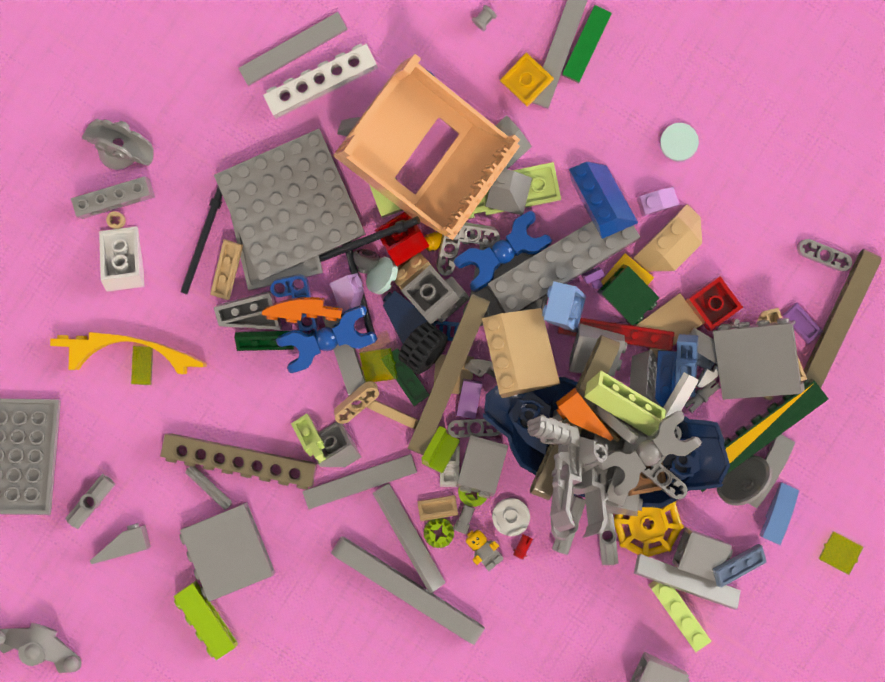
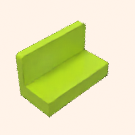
(440, 450)

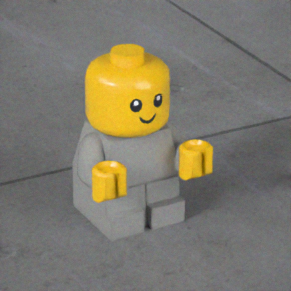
(484, 550)

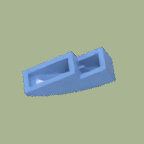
(687, 357)
(779, 513)

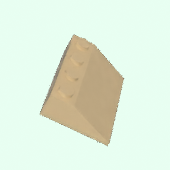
(520, 352)

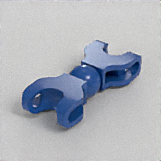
(503, 251)
(326, 339)

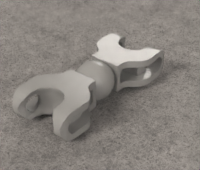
(649, 452)

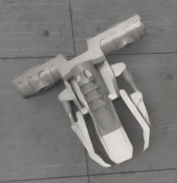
(575, 474)

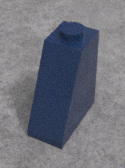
(402, 315)

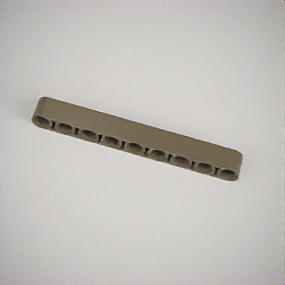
(842, 316)
(599, 360)
(448, 374)

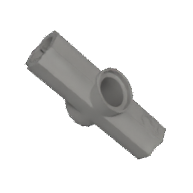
(83, 509)
(576, 509)
(608, 547)

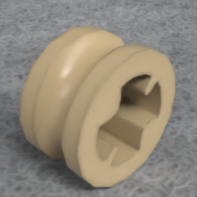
(116, 226)

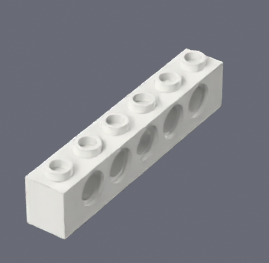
(315, 90)

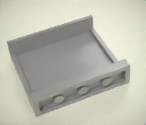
(758, 359)
(227, 552)

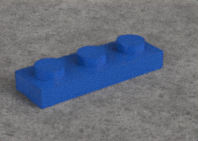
(665, 375)

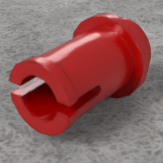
(522, 547)

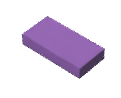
(804, 325)
(469, 398)

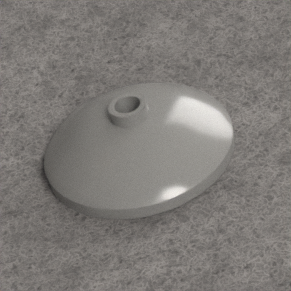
(746, 482)

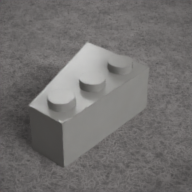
(247, 312)

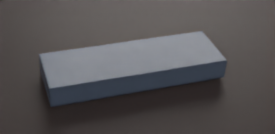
(739, 565)

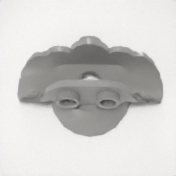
(134, 149)

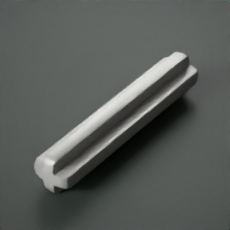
(208, 487)

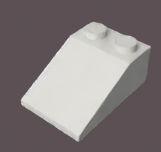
(121, 259)

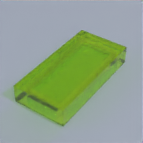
(142, 365)

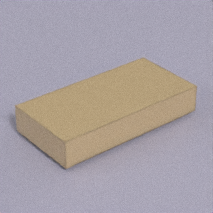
(437, 508)

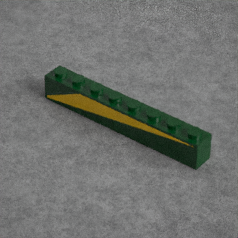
(772, 423)

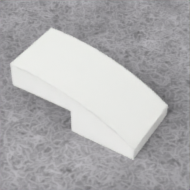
(451, 474)

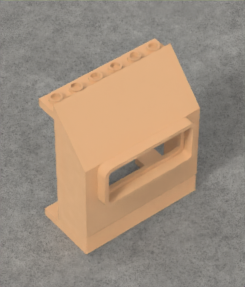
(398, 124)

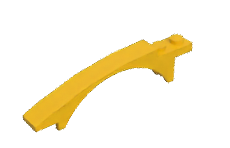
(82, 348)

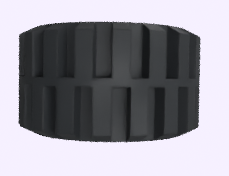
(423, 347)

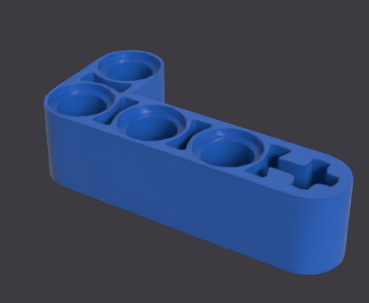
(290, 289)

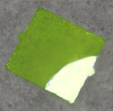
(378, 365)
(841, 553)

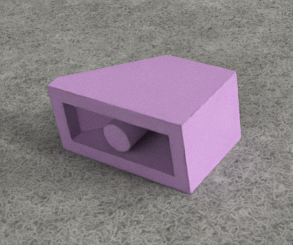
(657, 201)
(348, 291)

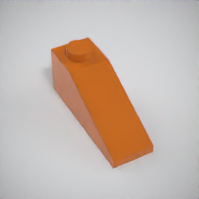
(580, 413)

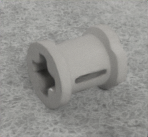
(484, 18)

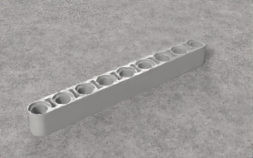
(407, 590)

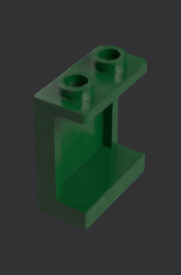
(629, 294)

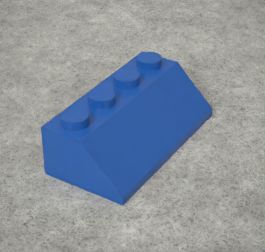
(602, 198)

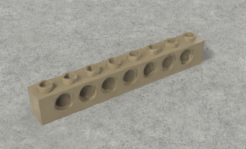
(172, 442)

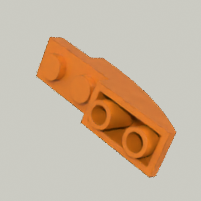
(294, 308)

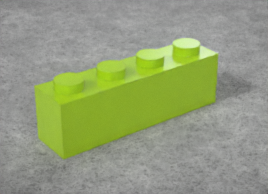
(205, 620)

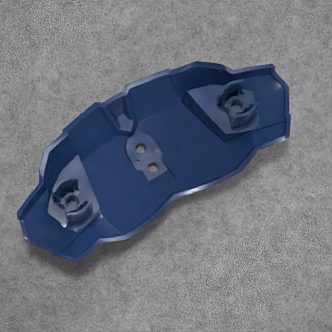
(697, 470)

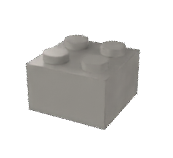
(430, 294)

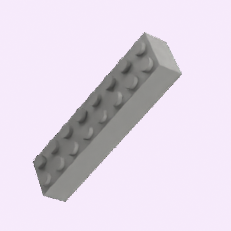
(557, 263)

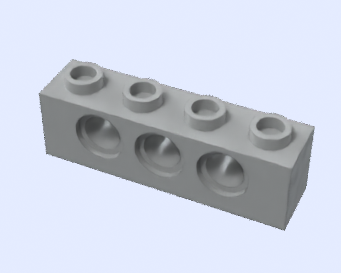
(113, 197)

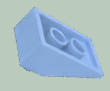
(564, 306)

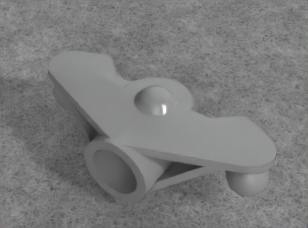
(38, 645)

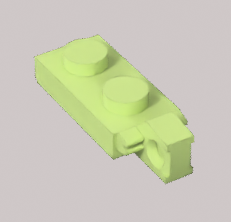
(309, 437)

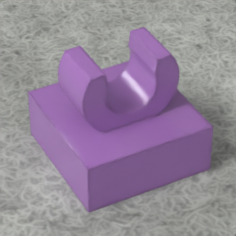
(593, 277)

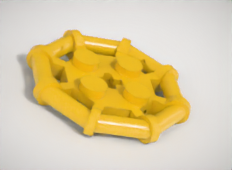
(651, 535)

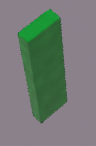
(586, 44)

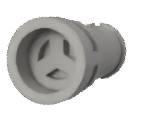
(462, 525)

